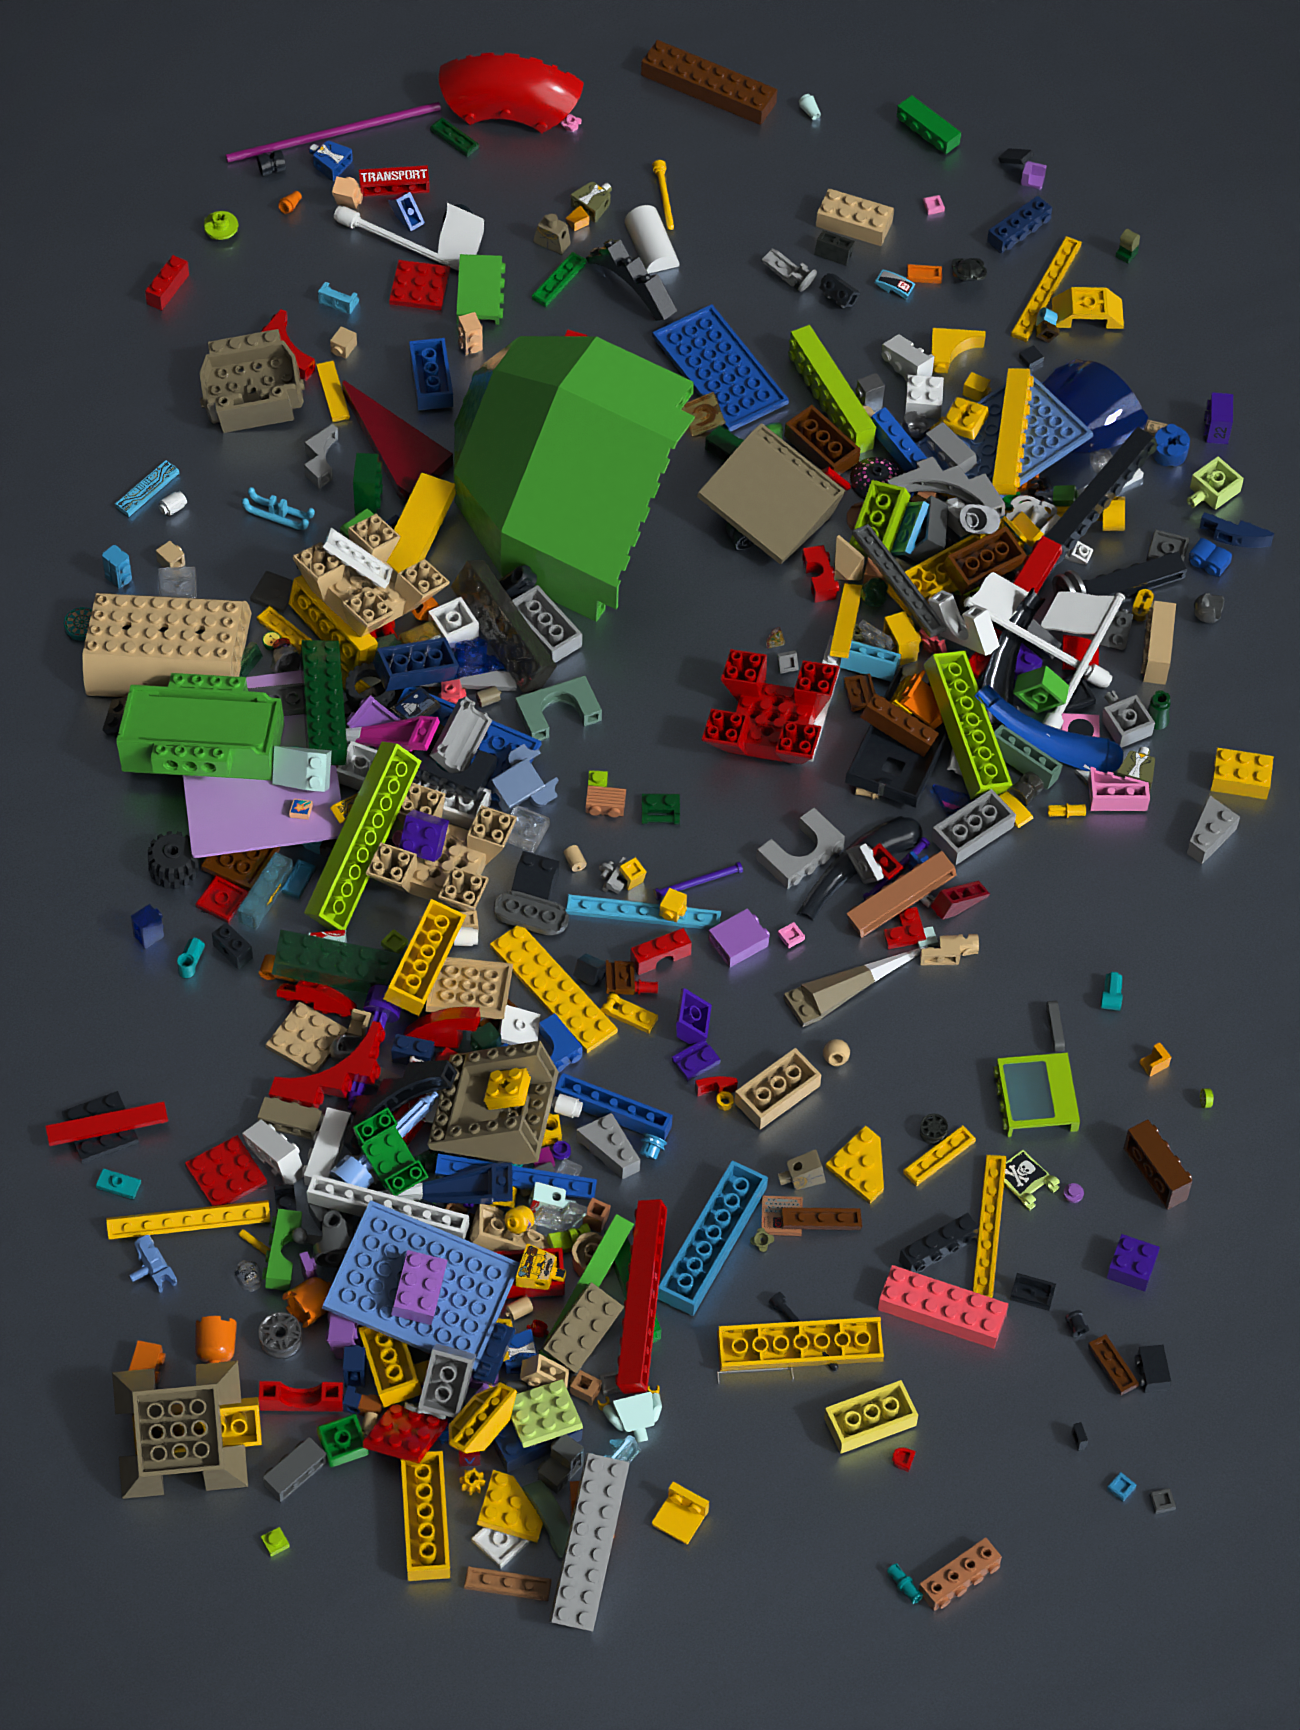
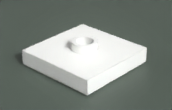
(519, 1026)

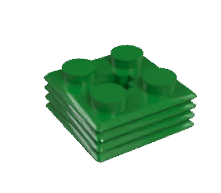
(350, 1431)

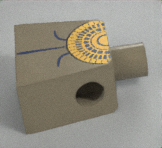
(552, 234)
(803, 1171)

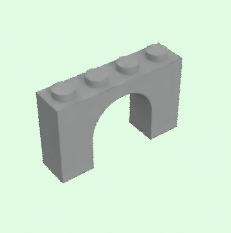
(792, 869)

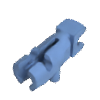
(152, 1264)

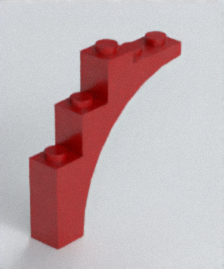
(337, 1080)

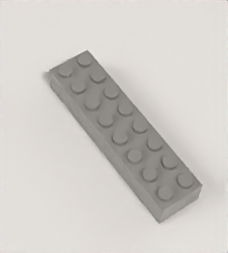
(589, 1542)

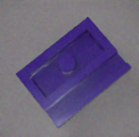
(696, 1060)

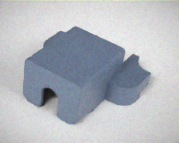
(521, 781)

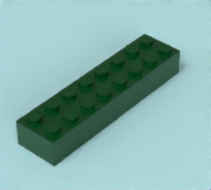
(323, 698)

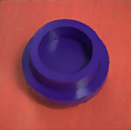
(561, 1150)

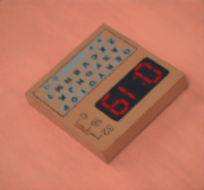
(771, 1214)

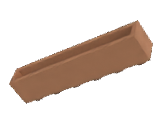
(901, 893)

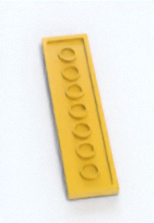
(554, 987)

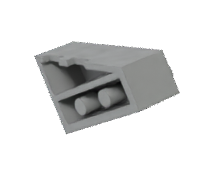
(1212, 830)
(610, 1144)

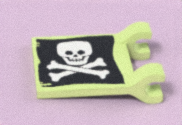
(1025, 1176)

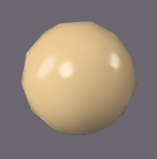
(836, 1052)

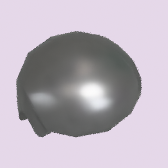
(915, 425)

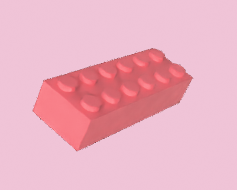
(943, 1306)

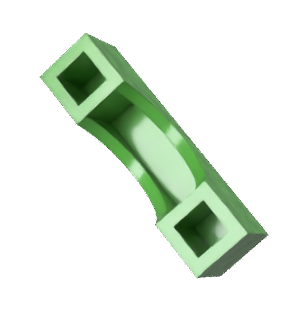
(279, 1269)

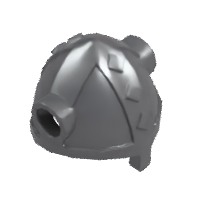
(285, 659)

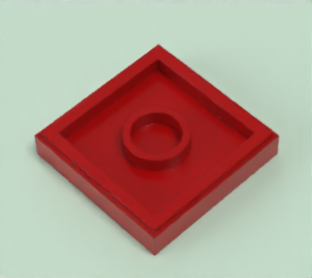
(221, 899)

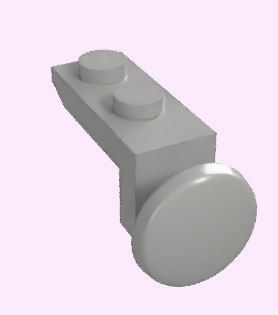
(789, 271)

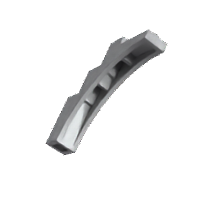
(951, 481)

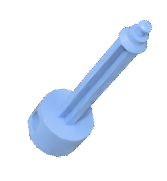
(356, 1171)

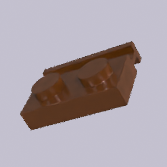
(859, 691)
(620, 977)

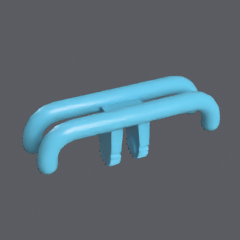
(277, 510)

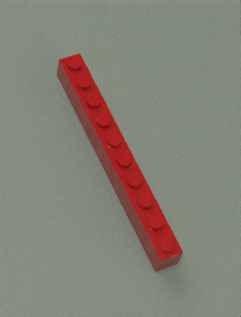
(641, 1296)

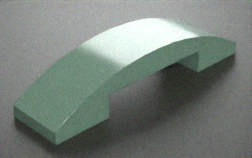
(550, 1514)

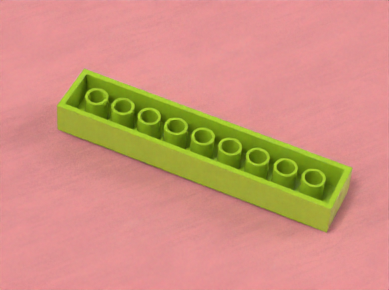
(360, 837)

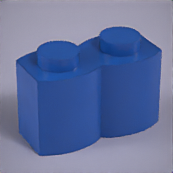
(1210, 557)

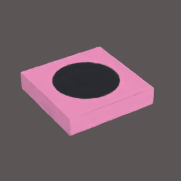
(1082, 724)

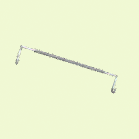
(747, 1370)

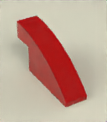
(445, 1025)

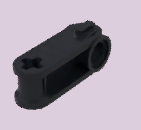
(518, 581)

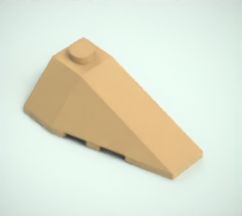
(491, 1233)

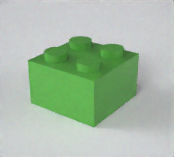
(1041, 689)

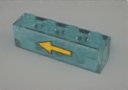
(265, 891)

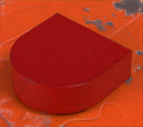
(903, 1458)

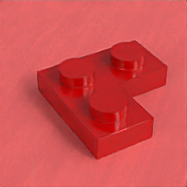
(908, 933)

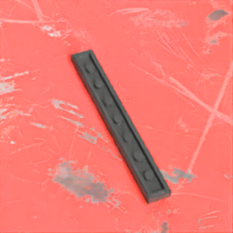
(899, 581)

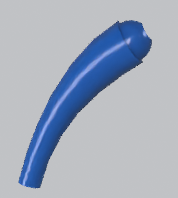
(1061, 745)

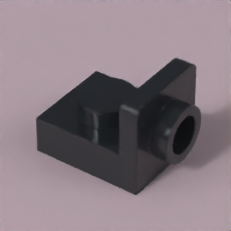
(285, 1197)

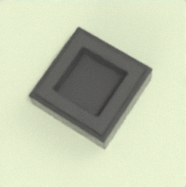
(1162, 1500)

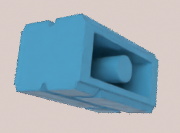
(117, 566)

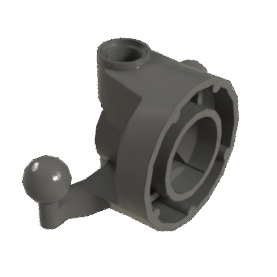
(332, 1245)

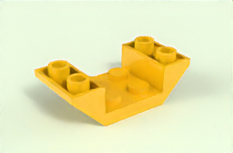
(1088, 304)

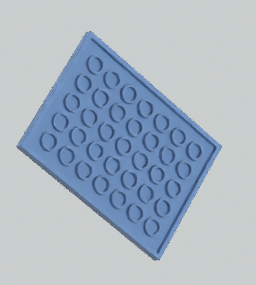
(1049, 437)
(470, 1292)

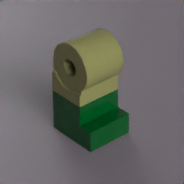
(1128, 246)

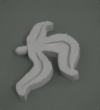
(415, 1408)

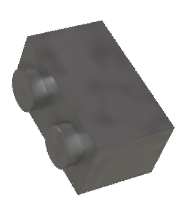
(870, 391)

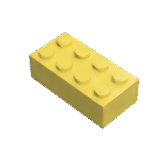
(871, 1416)

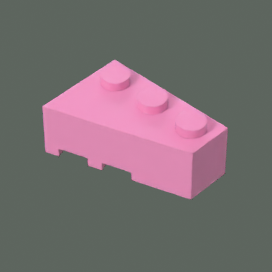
(1117, 793)

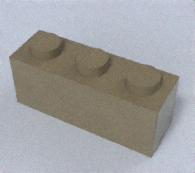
(290, 1117)

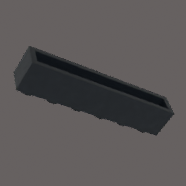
(1140, 576)

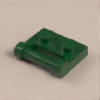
(661, 805)

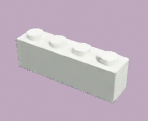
(327, 1144)

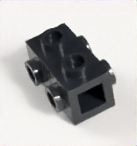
(839, 290)

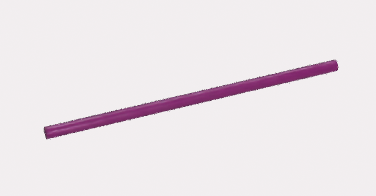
(333, 132)

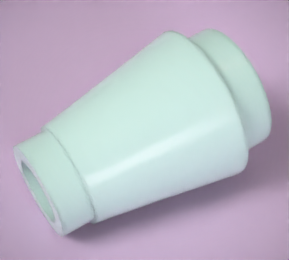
(808, 105)

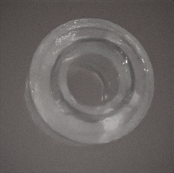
(1099, 459)

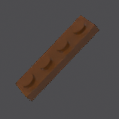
(821, 1218)

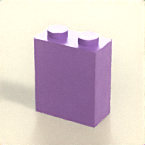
(739, 937)

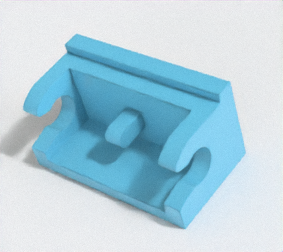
(337, 299)

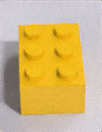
(1242, 773)

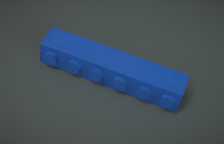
(626, 1111)

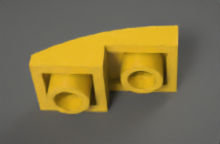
(1018, 808)

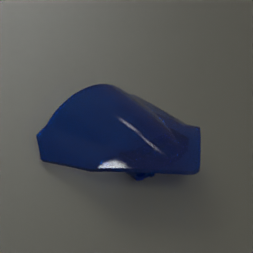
(1099, 401)

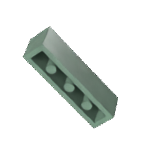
(1027, 757)

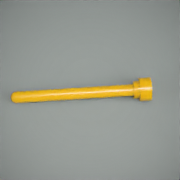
(659, 169)

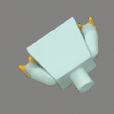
(634, 1412)

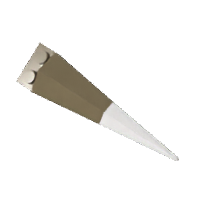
(823, 995)

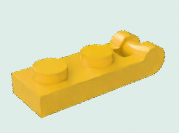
(629, 1013)

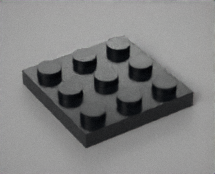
(99, 1146)

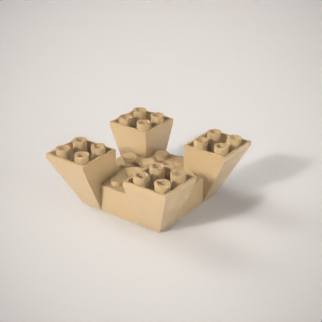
(355, 596)
(454, 876)

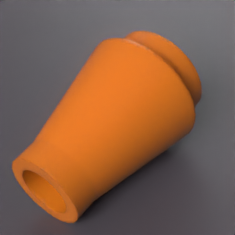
(289, 202)

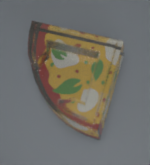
(775, 638)

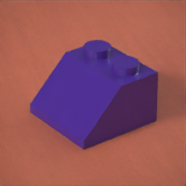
(692, 1017)

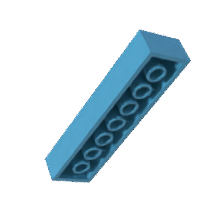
(712, 1238)

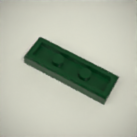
(454, 137)

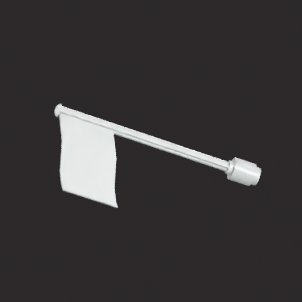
(459, 234)
(1002, 600)
(1079, 615)

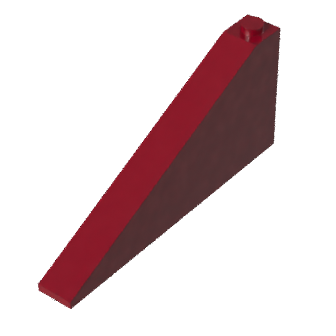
(399, 445)

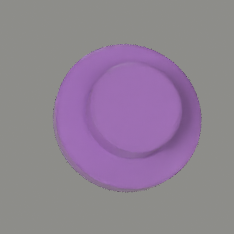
(1073, 1192)

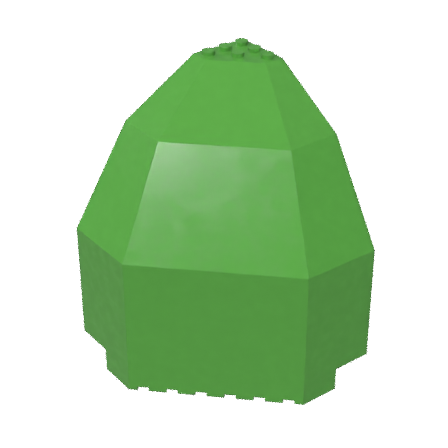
(562, 460)

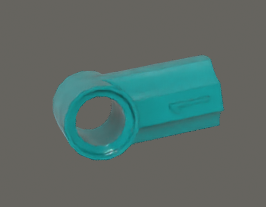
(190, 957)
(1112, 992)

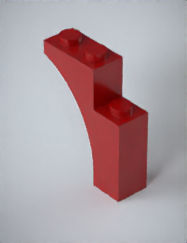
(305, 363)

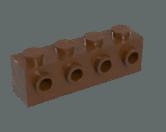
(899, 725)

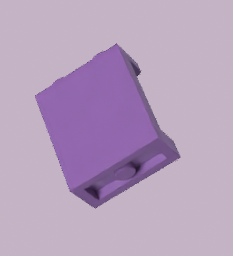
(370, 714)

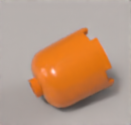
(307, 1299)
(215, 1339)

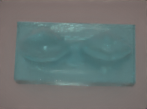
(624, 1449)

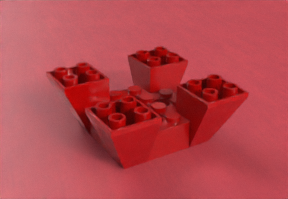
(770, 718)

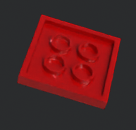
(419, 285)
(226, 1172)
(405, 1433)

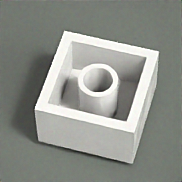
(924, 396)
(455, 621)

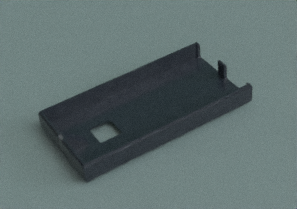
(878, 746)

